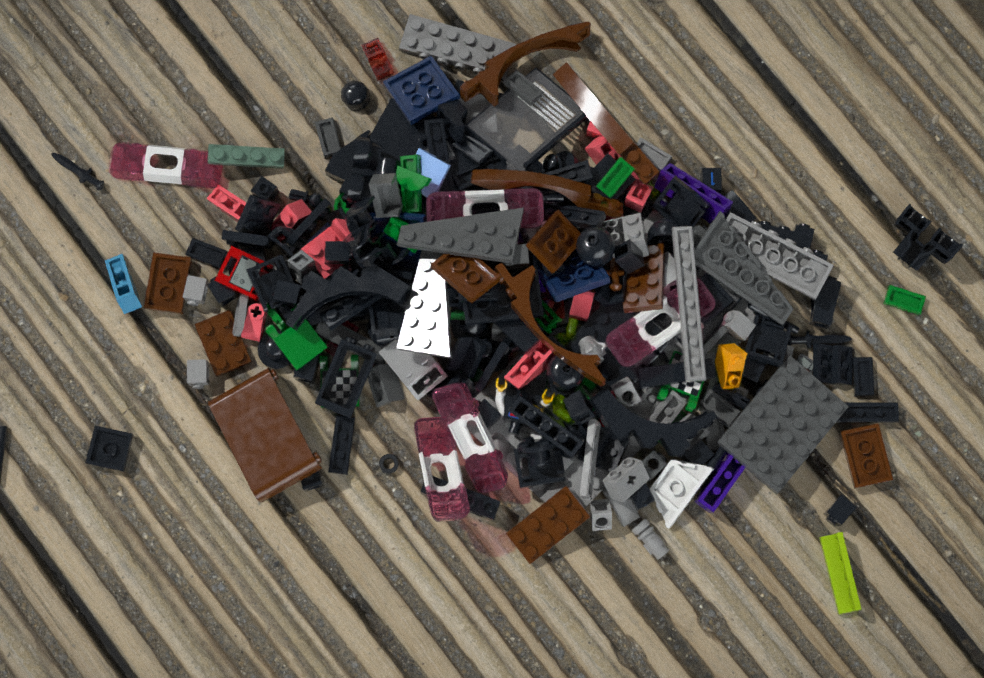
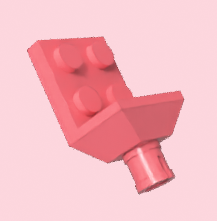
(316, 248)

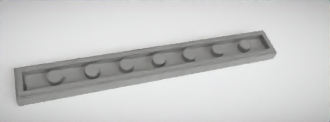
(688, 304)

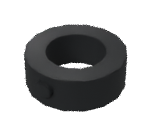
(388, 456)

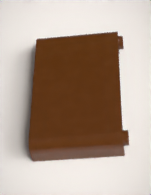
(264, 435)

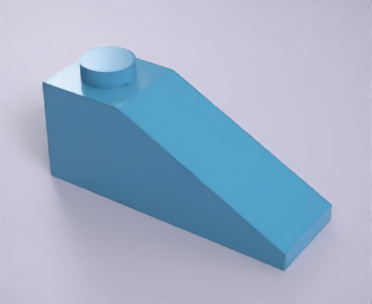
(123, 284)

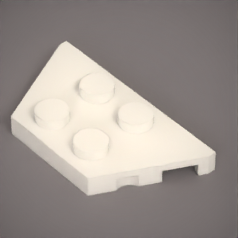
(677, 487)

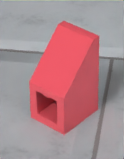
(291, 216)
(581, 306)

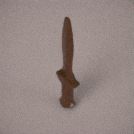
(615, 272)

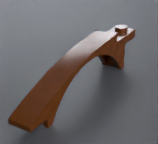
(488, 81)
(606, 123)
(576, 191)
(519, 289)

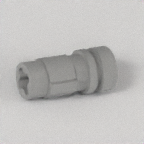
(651, 540)

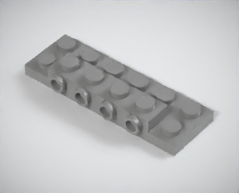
(451, 44)
(782, 257)

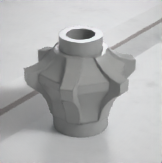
(591, 347)

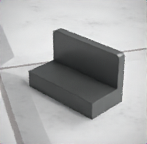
(385, 385)

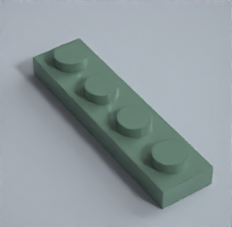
(245, 156)

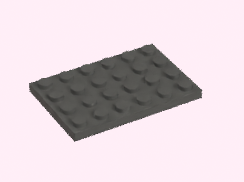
(782, 424)

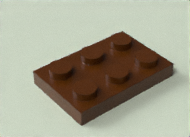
(554, 241)
(466, 274)
(167, 283)
(221, 346)
(866, 456)

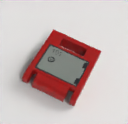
(238, 278)

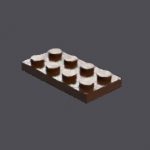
(646, 284)
(548, 524)

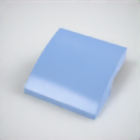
(434, 169)

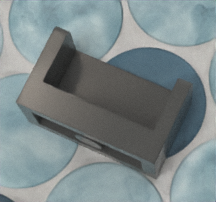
(387, 195)

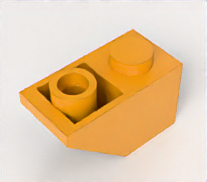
(730, 365)

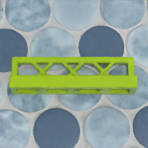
(840, 573)

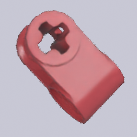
(254, 325)

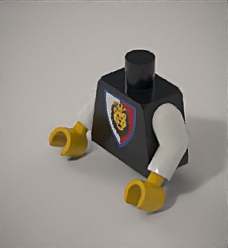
(506, 397)

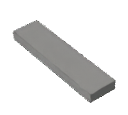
(590, 459)

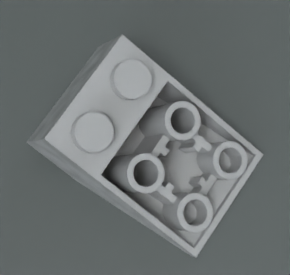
(628, 228)
(417, 371)

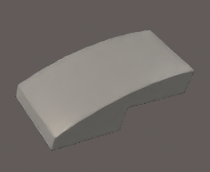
(624, 511)

